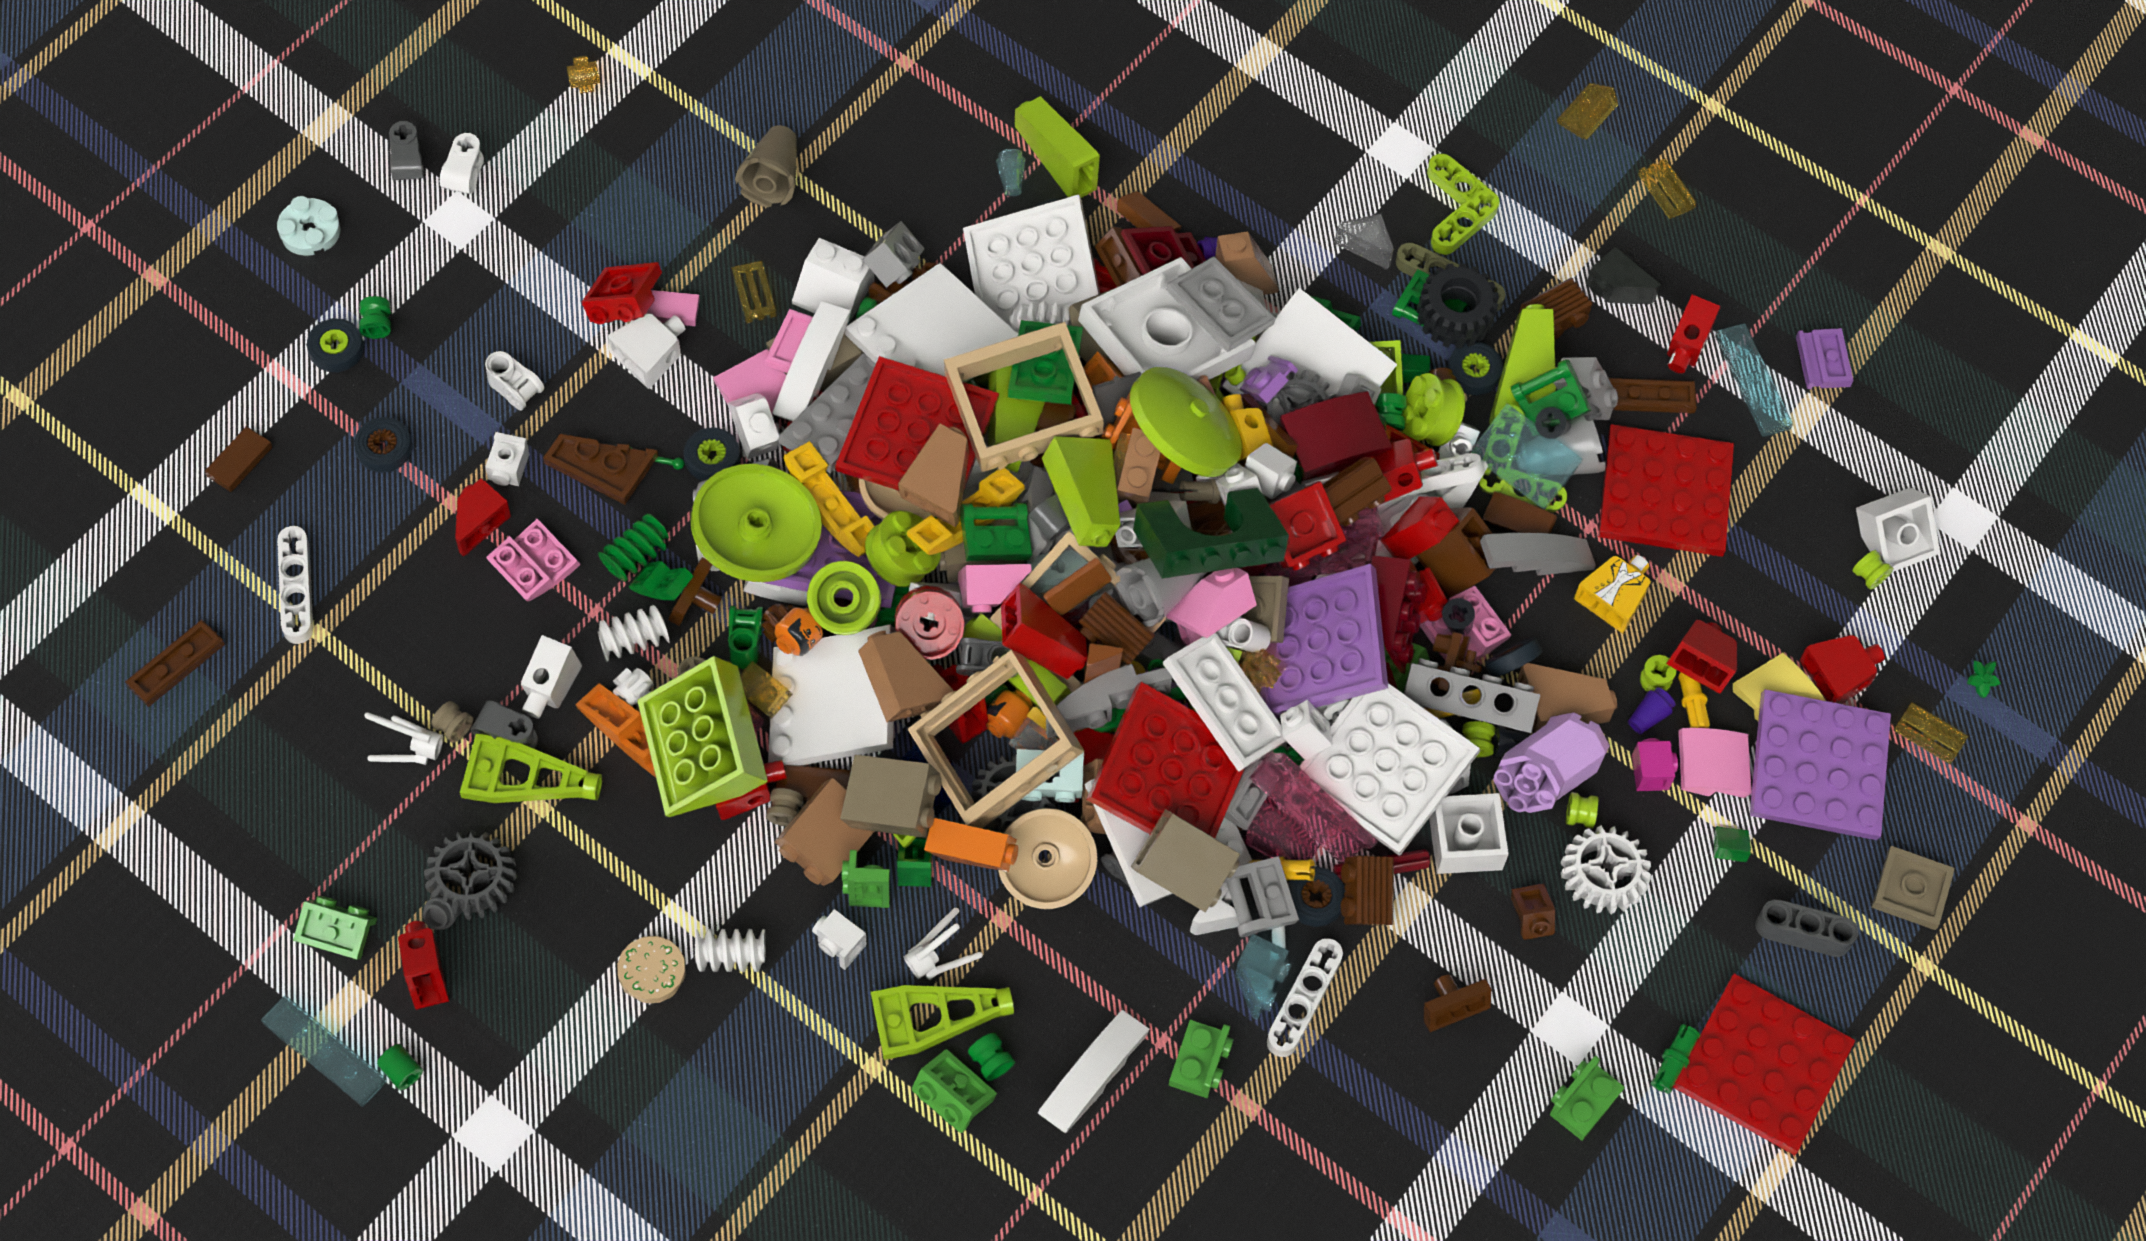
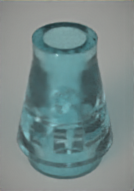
(1011, 170)

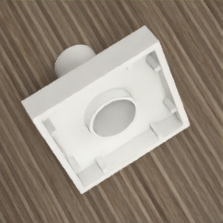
(1147, 328)

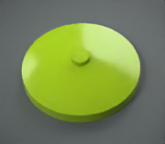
(1185, 421)
(756, 522)

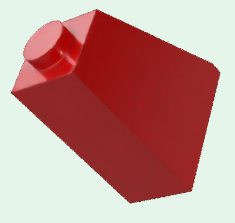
(1041, 633)

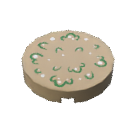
(651, 969)

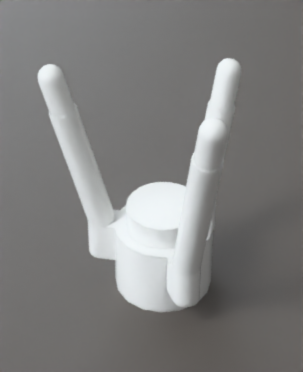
(424, 742)
(922, 957)

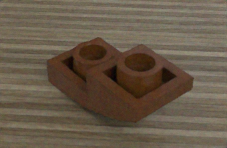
(1517, 515)

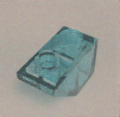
(1258, 972)

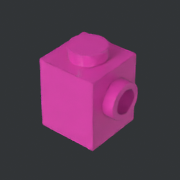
(1654, 765)

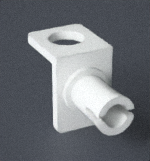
(1461, 442)

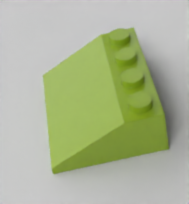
(702, 738)

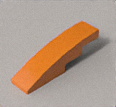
(618, 722)

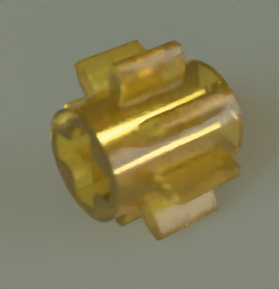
(583, 74)
(1261, 669)

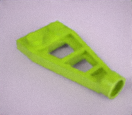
(487, 764)
(895, 1024)

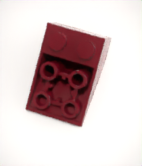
(1399, 599)

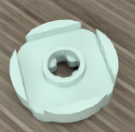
(308, 211)

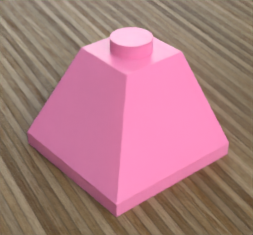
(989, 584)
(1215, 602)

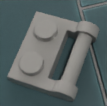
(1270, 895)

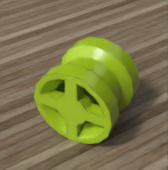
(1873, 569)
(1651, 680)
(1480, 735)
(1582, 810)

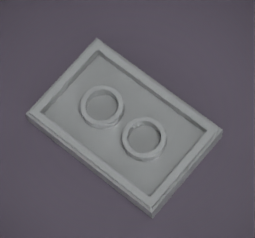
(1220, 304)

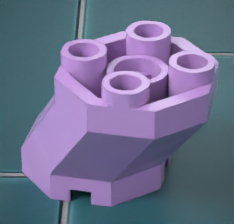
(1550, 763)

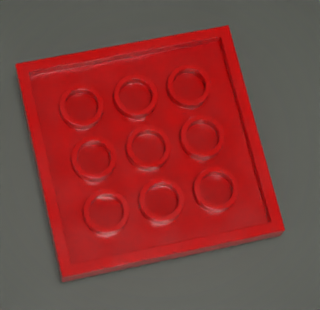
(900, 416)
(1666, 490)
(1163, 762)
(1764, 1064)

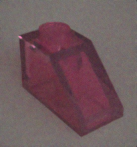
(1279, 835)

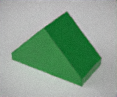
(914, 864)

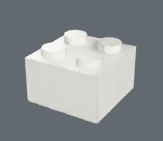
(1469, 834)

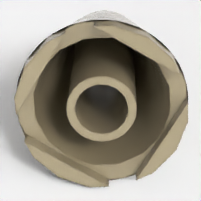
(770, 168)

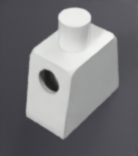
(647, 346)
(754, 425)
(549, 676)

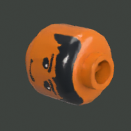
(797, 632)
(1007, 713)

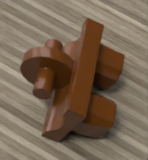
(1456, 649)

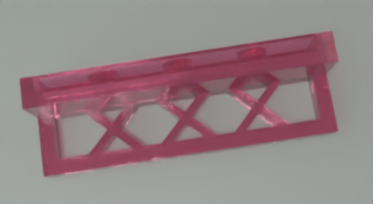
(1311, 807)

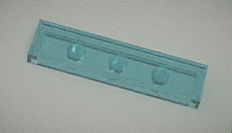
(1753, 380)
(323, 1050)

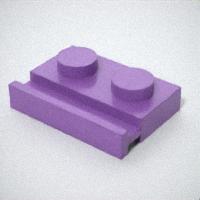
(1824, 358)
(1266, 381)

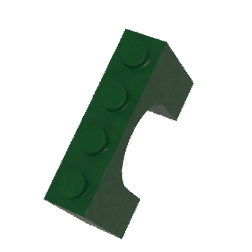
(1180, 551)

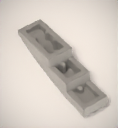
(1537, 552)

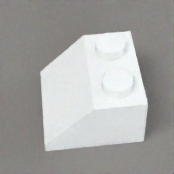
(832, 277)
(1900, 528)

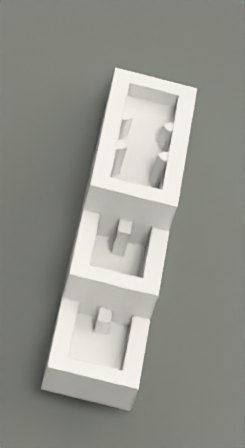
(812, 360)
(1093, 1071)

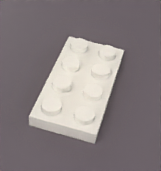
(1225, 700)

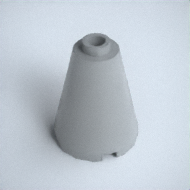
(1584, 442)
(1148, 594)

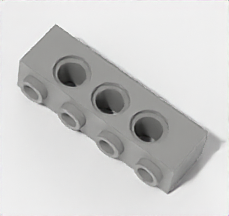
(1519, 717)

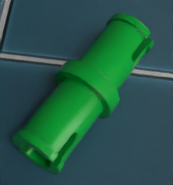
(1675, 1059)

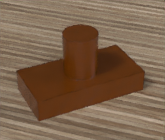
(695, 594)
(1455, 1003)

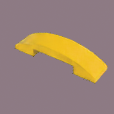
(995, 490)
(835, 510)

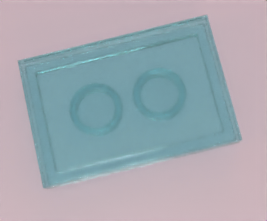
(1525, 458)

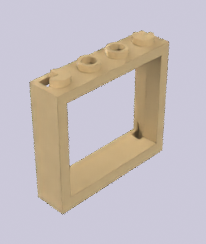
(1006, 354)
(1084, 551)
(1024, 780)

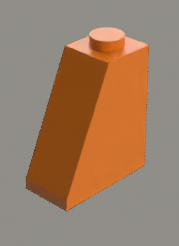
(971, 845)

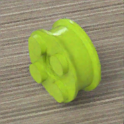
(1433, 409)
(895, 554)
(828, 583)

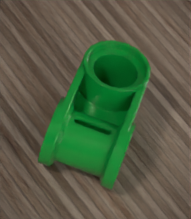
(744, 631)

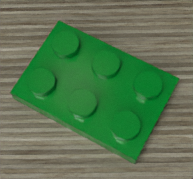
(1046, 376)

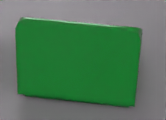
(1414, 366)
(1731, 844)

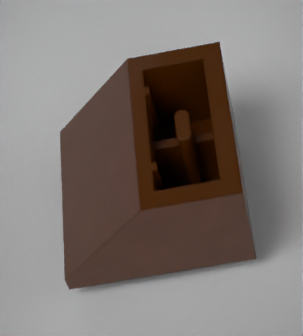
(1459, 557)

